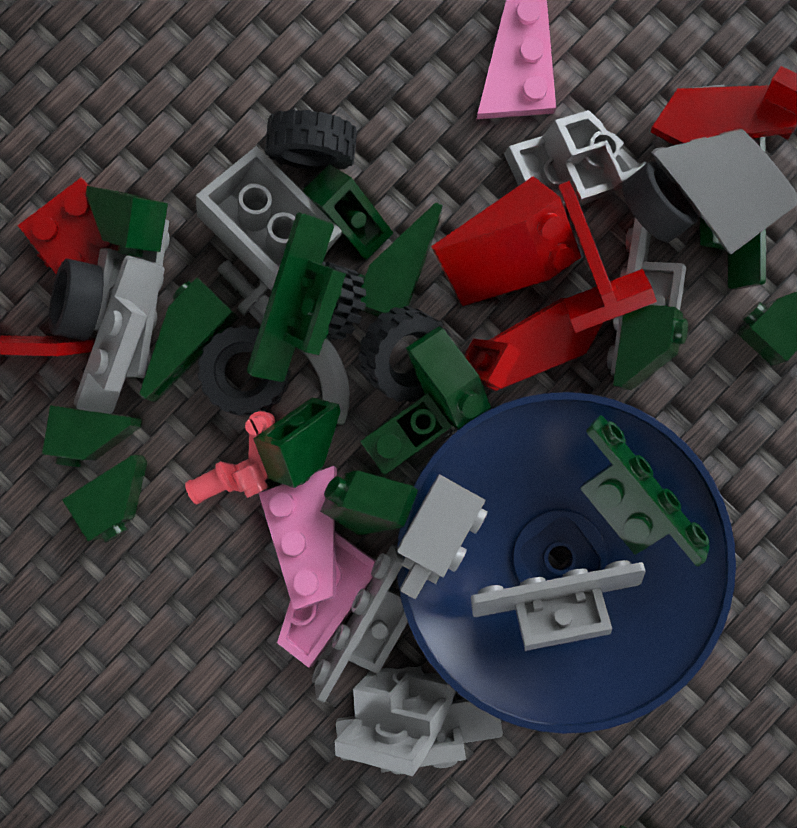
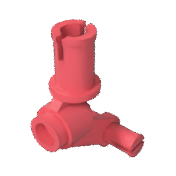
(244, 477)

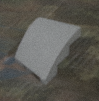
(576, 151)
(729, 184)
(395, 718)

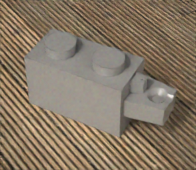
(437, 533)

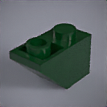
(406, 434)

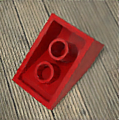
(509, 245)

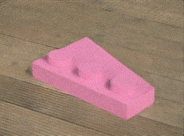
(521, 64)
(303, 538)
(311, 629)

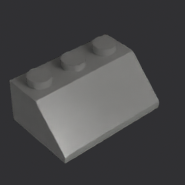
(254, 212)

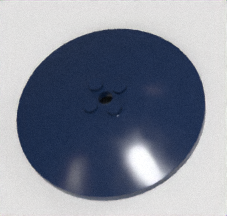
(530, 471)

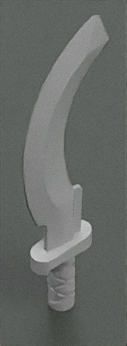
(326, 364)

